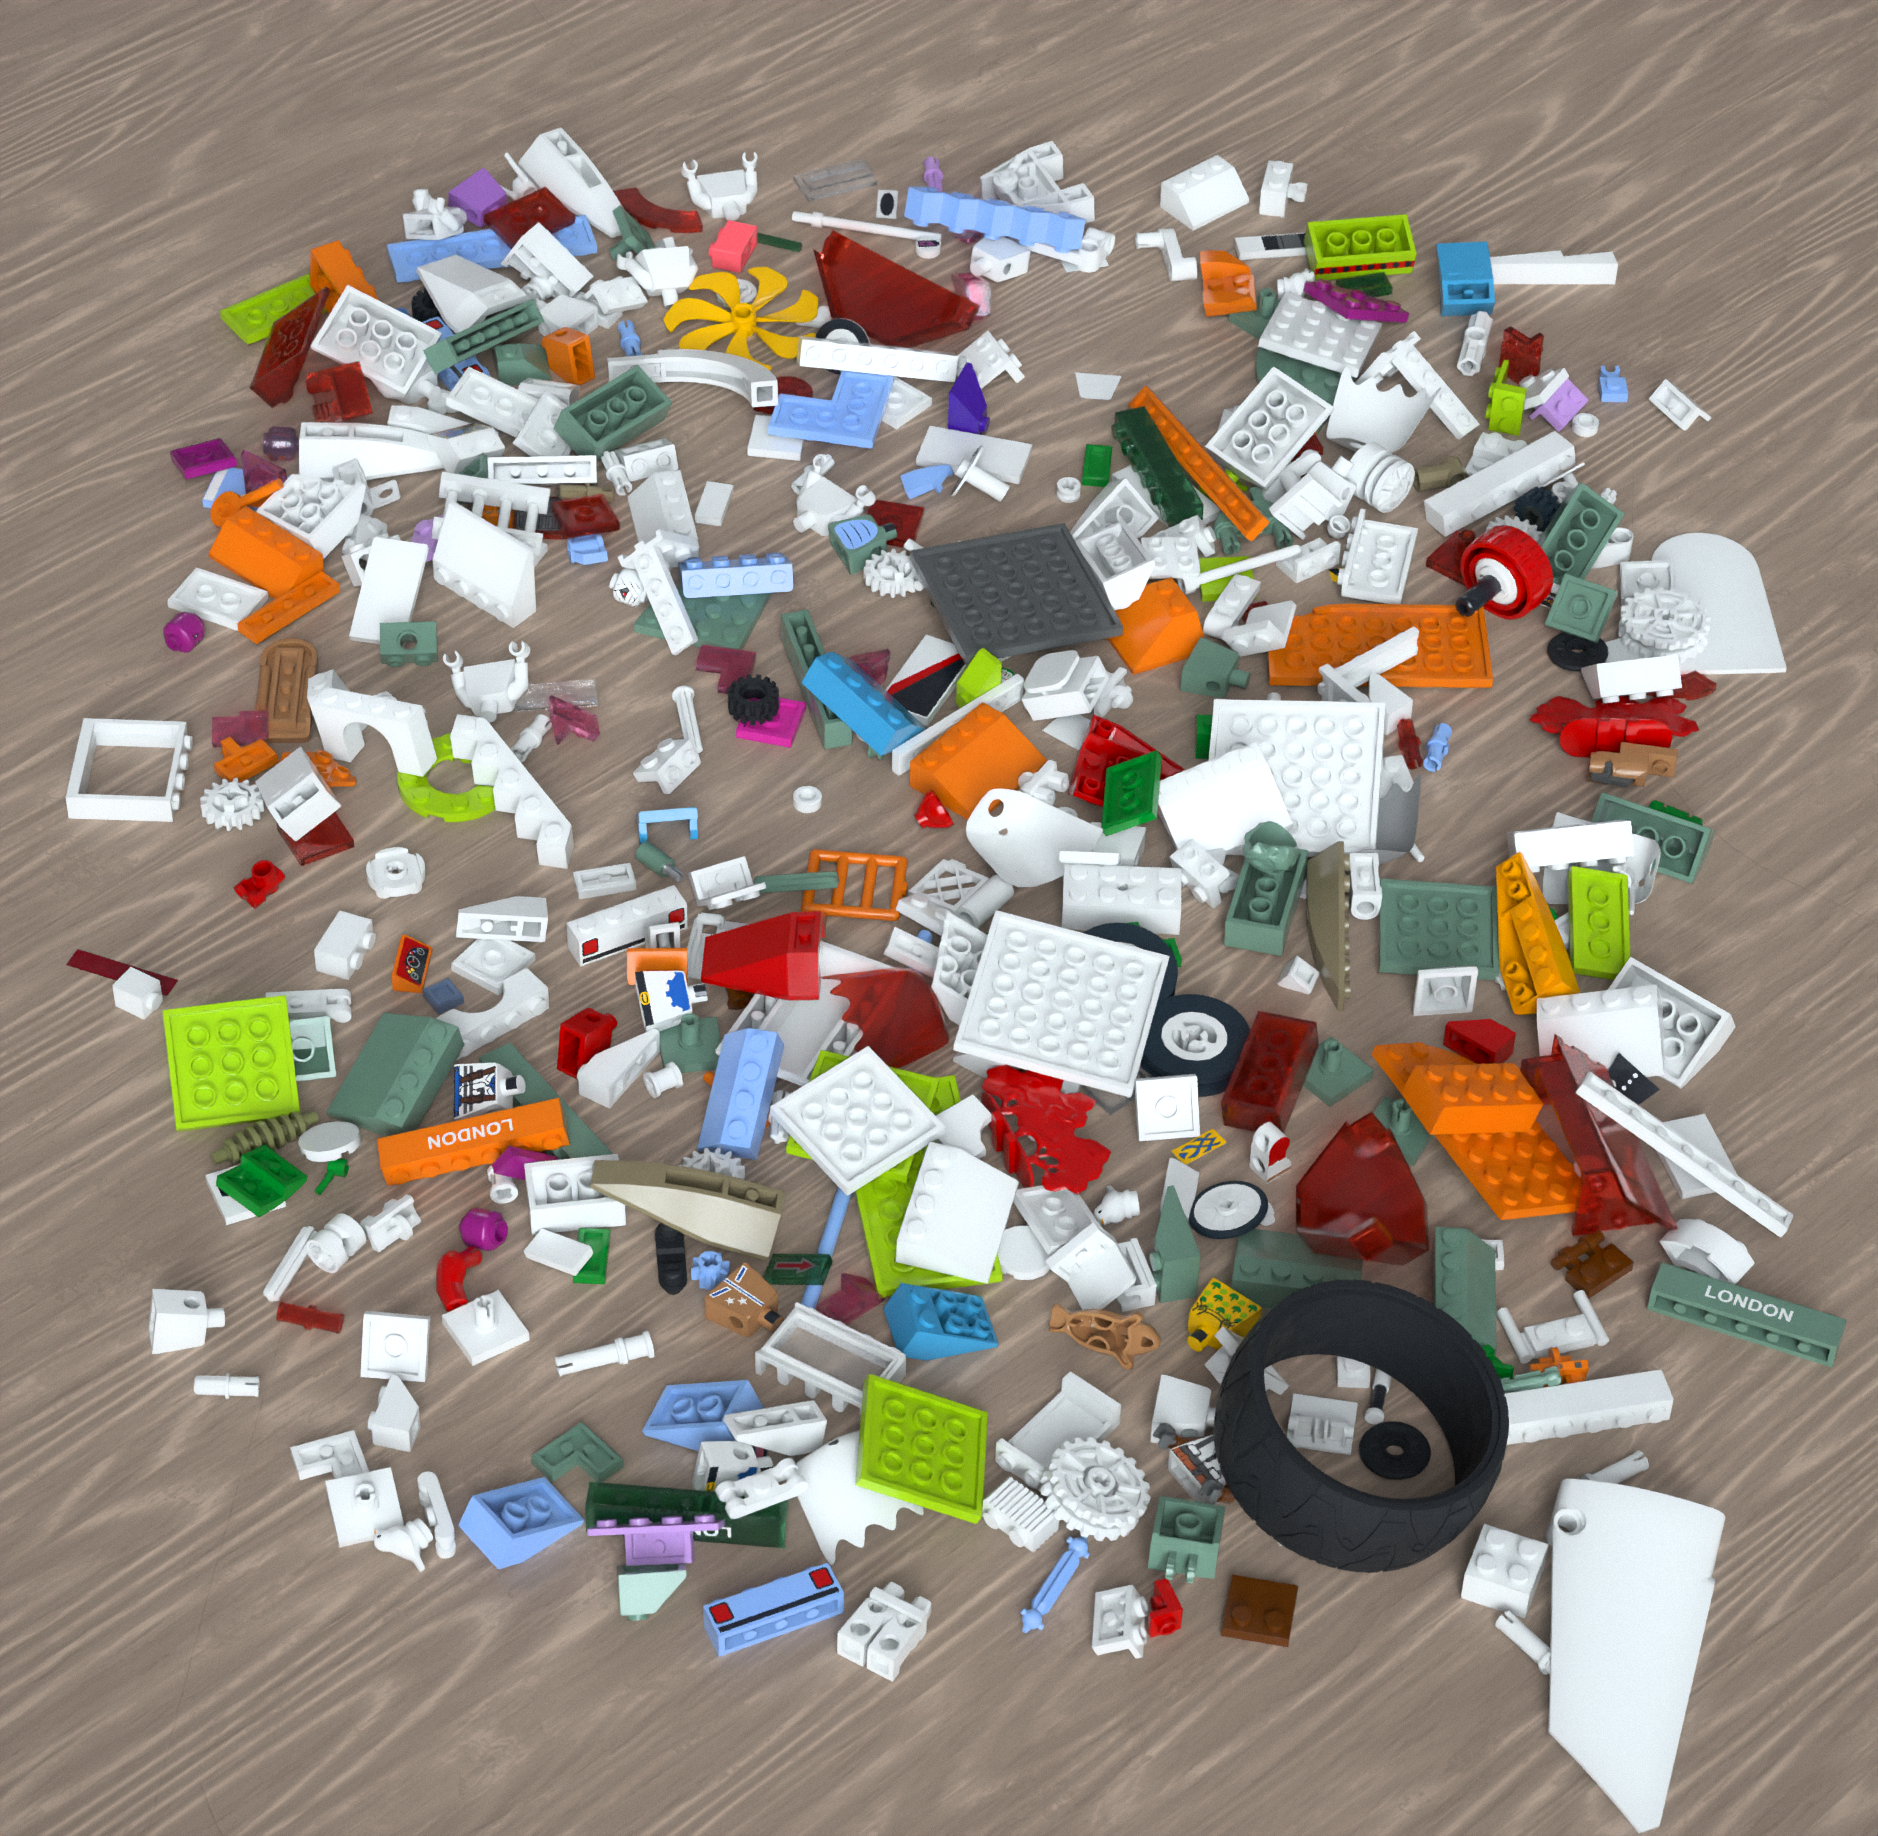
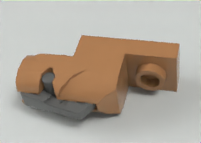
(1631, 764)

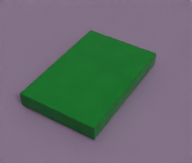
(1131, 793)

